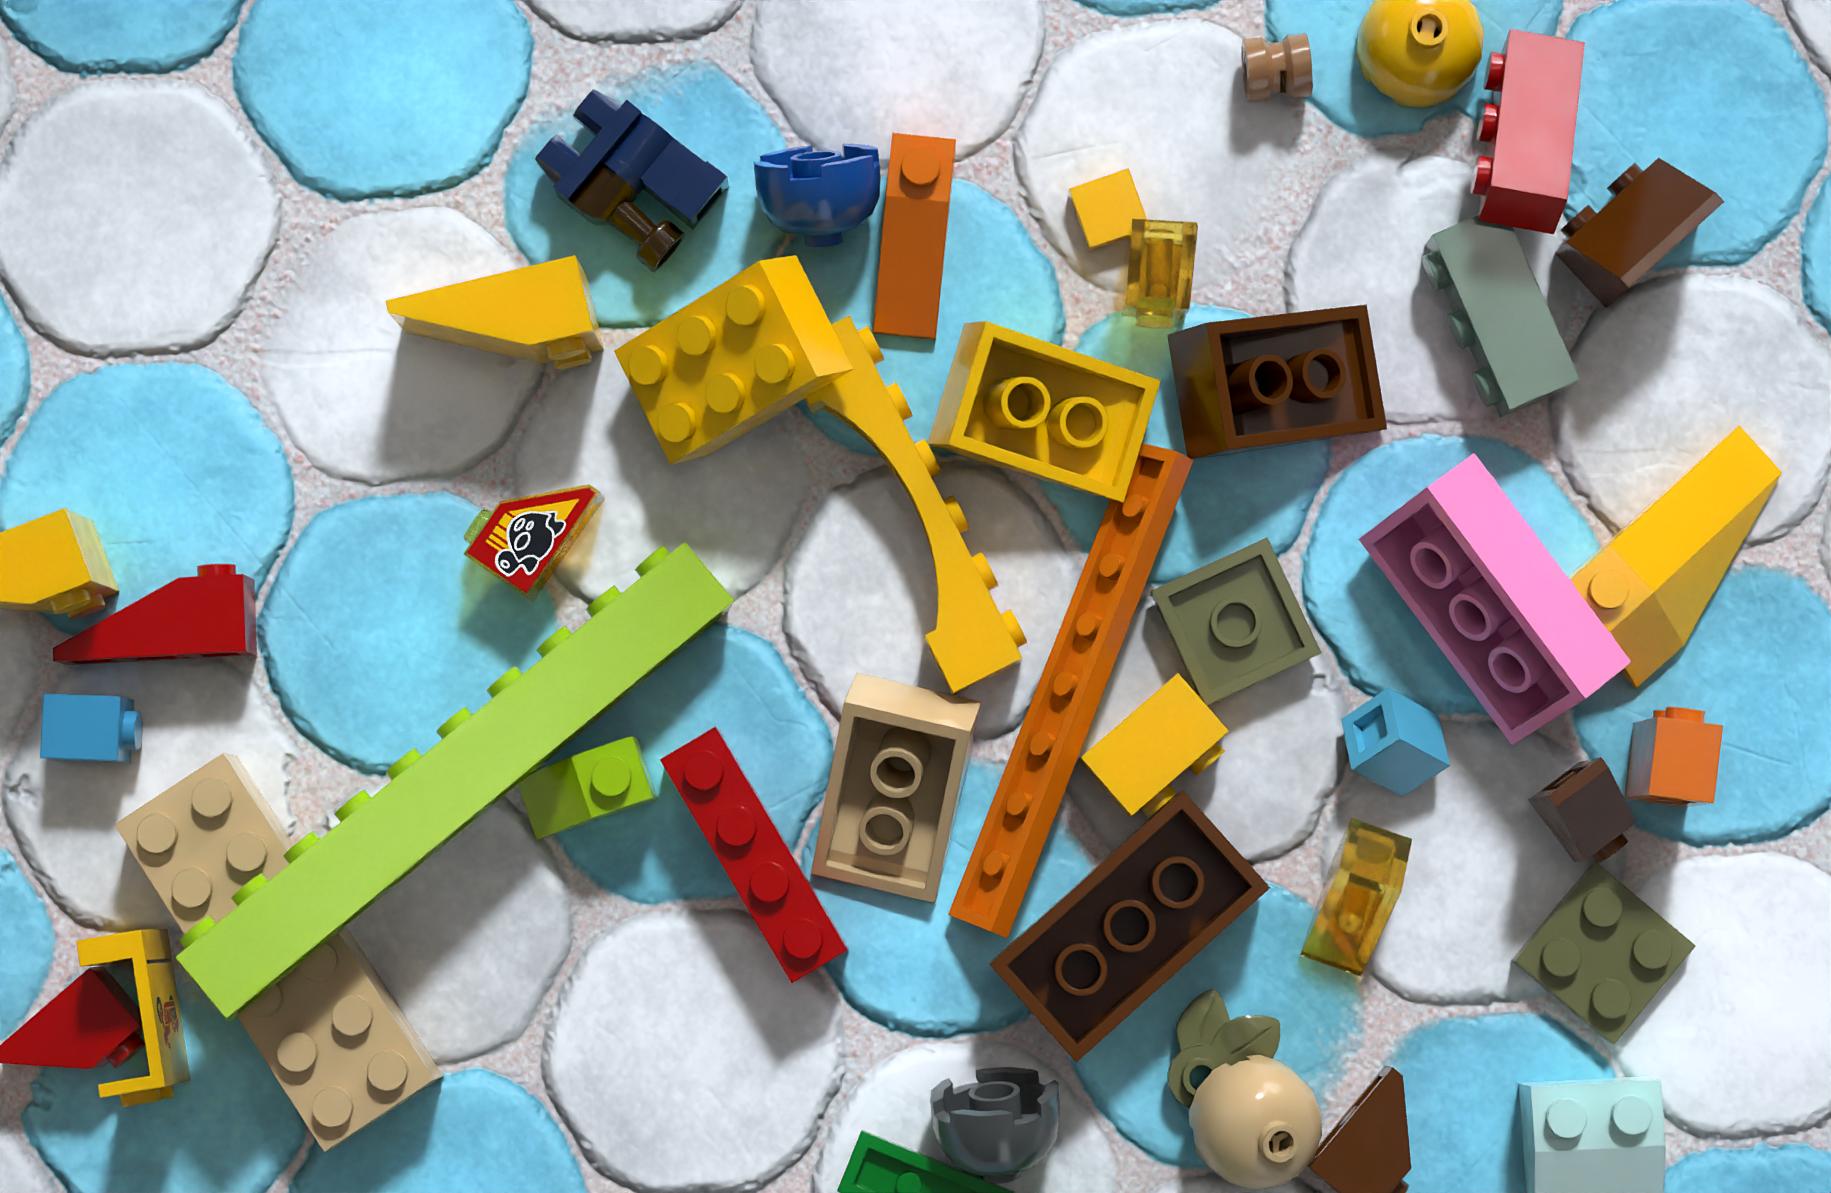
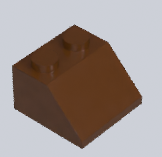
(1635, 229)

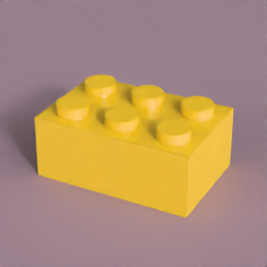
(733, 359)

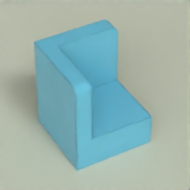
(1395, 742)

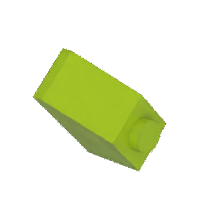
(587, 787)

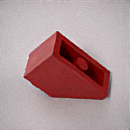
(80, 1027)

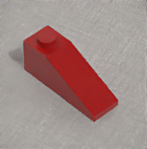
(181, 620)

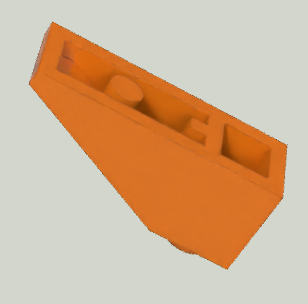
(914, 235)

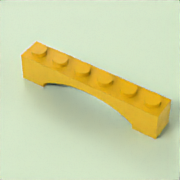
(970, 632)

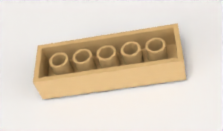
(331, 1020)

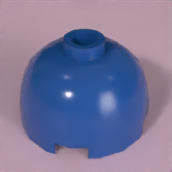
(818, 190)

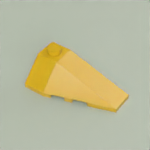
(1671, 557)

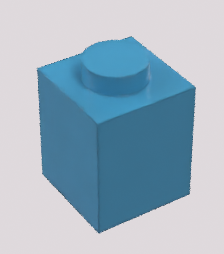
(89, 728)

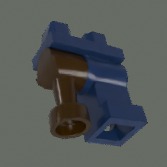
(619, 163)

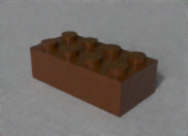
(1129, 925)

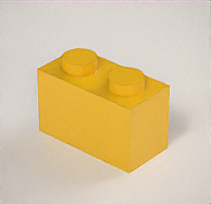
(1154, 747)

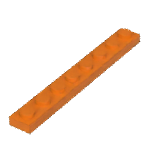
(1069, 692)

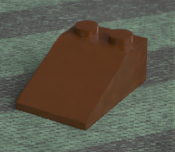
(1276, 381)

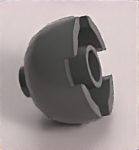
(998, 1123)

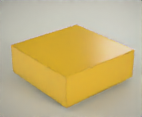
(1106, 208)

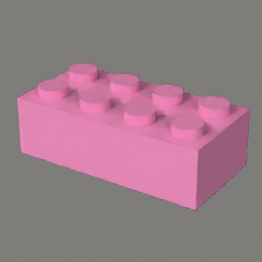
(1494, 600)

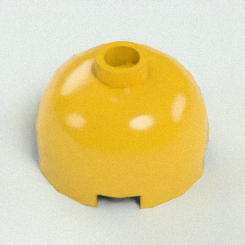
(1424, 65)

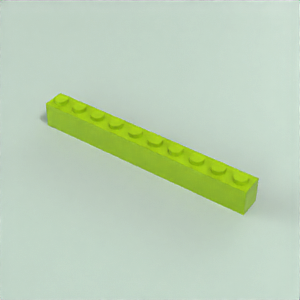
(453, 782)

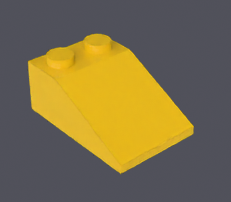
(522, 313)
(1043, 411)
(55, 566)

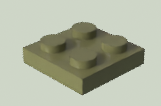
(1235, 622)
(1603, 953)

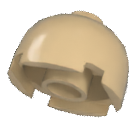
(1255, 1122)

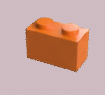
(1674, 758)

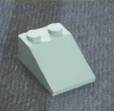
(1593, 1135)

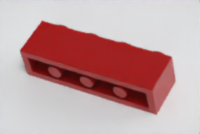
(754, 854)

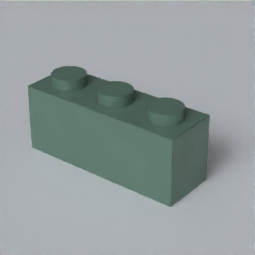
(1499, 314)

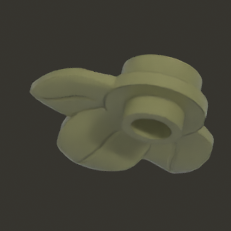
(1211, 1039)

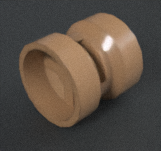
(1276, 67)

